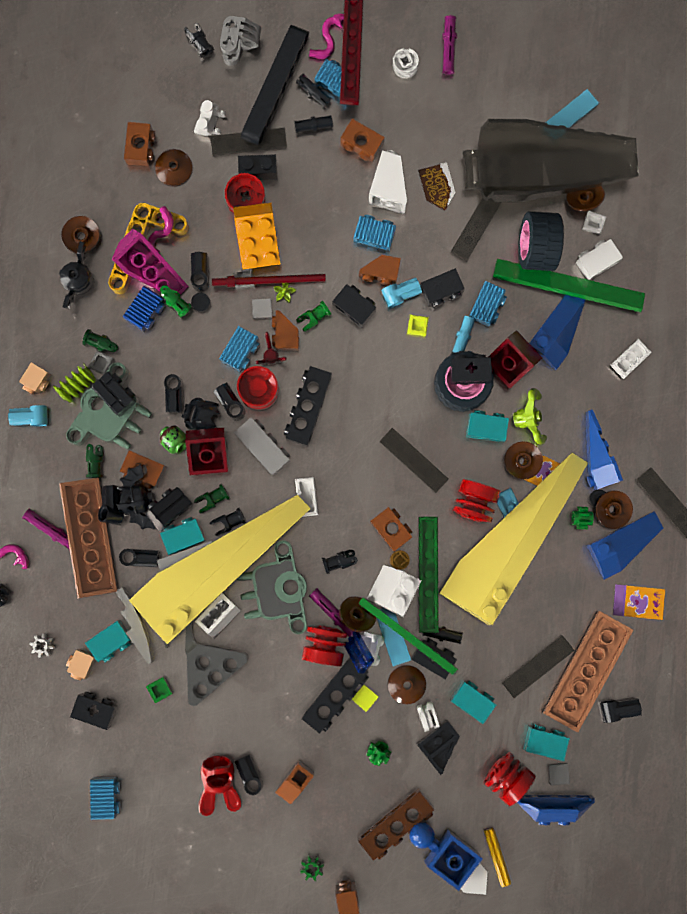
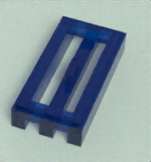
(357, 655)

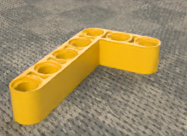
(144, 223)

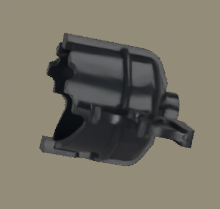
(77, 284)
(135, 497)

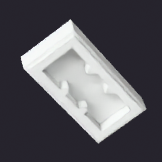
(631, 358)
(306, 491)

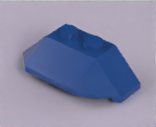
(556, 807)

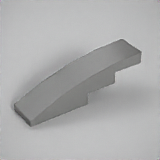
(138, 633)

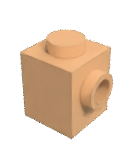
(35, 379)
(80, 664)

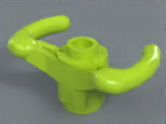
(531, 416)

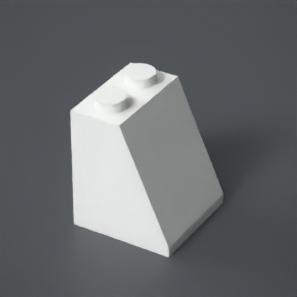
(388, 184)
(393, 590)

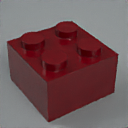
(513, 359)
(206, 451)

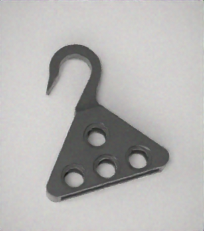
(203, 675)

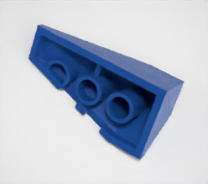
(558, 331)
(601, 467)
(621, 546)

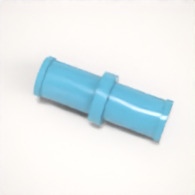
(464, 334)

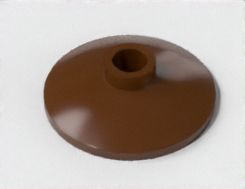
(177, 175)
(586, 199)
(77, 226)
(525, 451)
(622, 509)
(350, 608)
(406, 674)

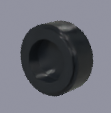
(200, 302)
(594, 497)

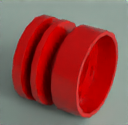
(242, 185)
(476, 501)
(324, 646)
(513, 782)

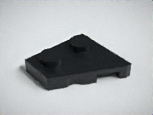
(439, 745)

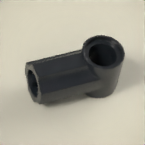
(199, 269)
(173, 396)
(229, 400)
(109, 511)
(141, 558)
(616, 710)
(247, 773)

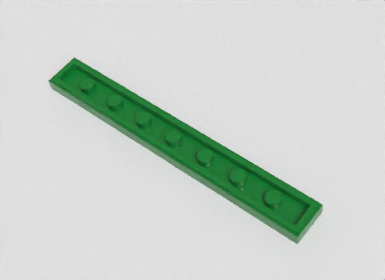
(570, 285)

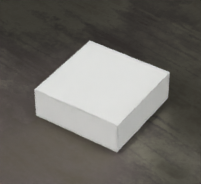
(594, 222)

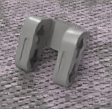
(241, 37)

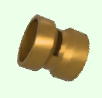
(396, 560)

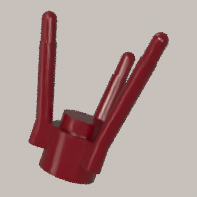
(270, 356)

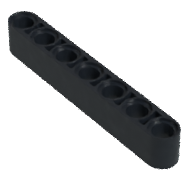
(275, 85)

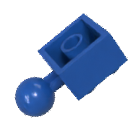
(442, 851)

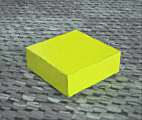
(417, 325)
(365, 698)

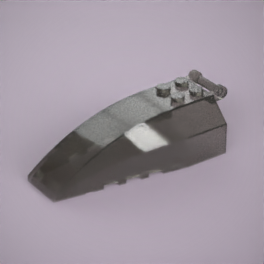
(538, 160)

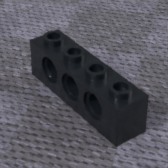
(311, 376)
(312, 715)

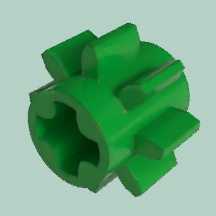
(582, 518)
(378, 753)
(315, 863)

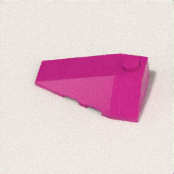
(143, 262)

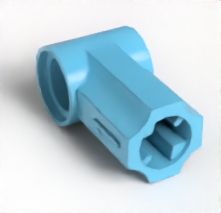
(396, 294)
(31, 416)

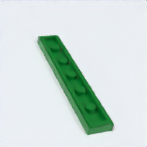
(428, 574)
(408, 636)

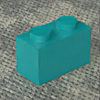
(487, 426)
(182, 536)
(108, 641)
(473, 702)
(546, 743)

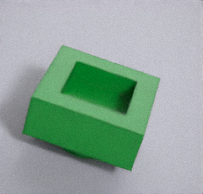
(159, 689)

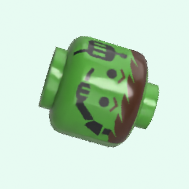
(173, 439)

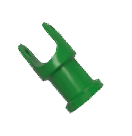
(173, 299)
(314, 316)

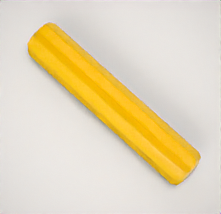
(497, 857)

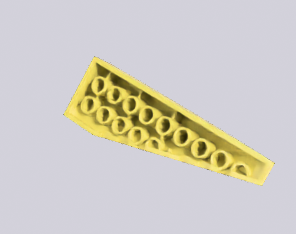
(497, 563)
(192, 584)

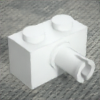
(217, 615)

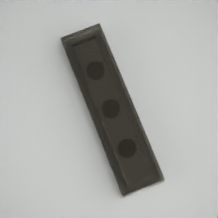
(233, 143)
(475, 229)
(414, 460)
(664, 499)
(537, 666)

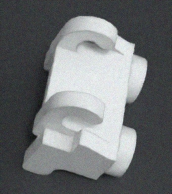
(208, 118)
(373, 643)

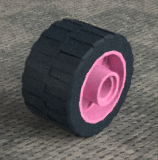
(541, 241)
(460, 396)

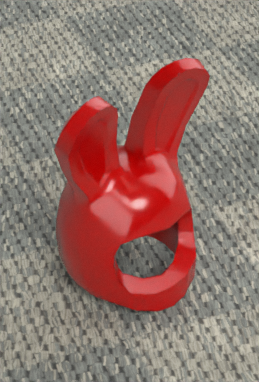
(218, 778)

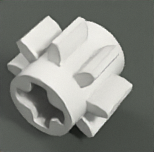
(47, 647)

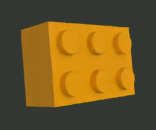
(256, 235)

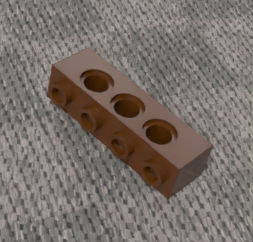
(384, 826)

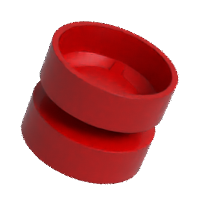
(258, 388)

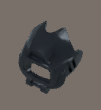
(202, 414)

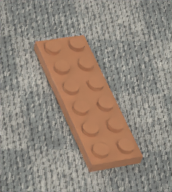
(87, 538)
(588, 671)

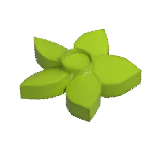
(284, 292)

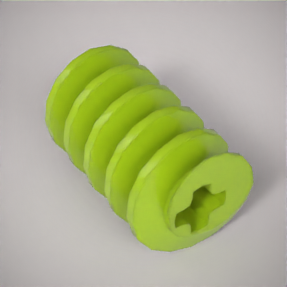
(76, 383)

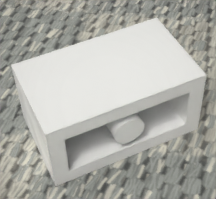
(599, 259)

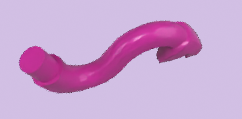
(323, 54)
(168, 219)
(21, 556)

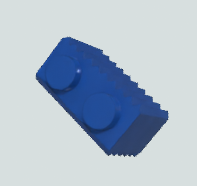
(144, 309)

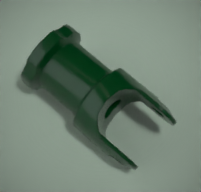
(103, 342)
(94, 461)
(212, 498)

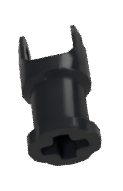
(199, 40)
(229, 521)
(341, 560)

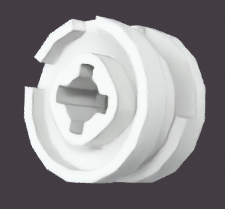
(405, 63)
(425, 716)

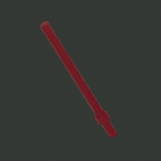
(231, 281)

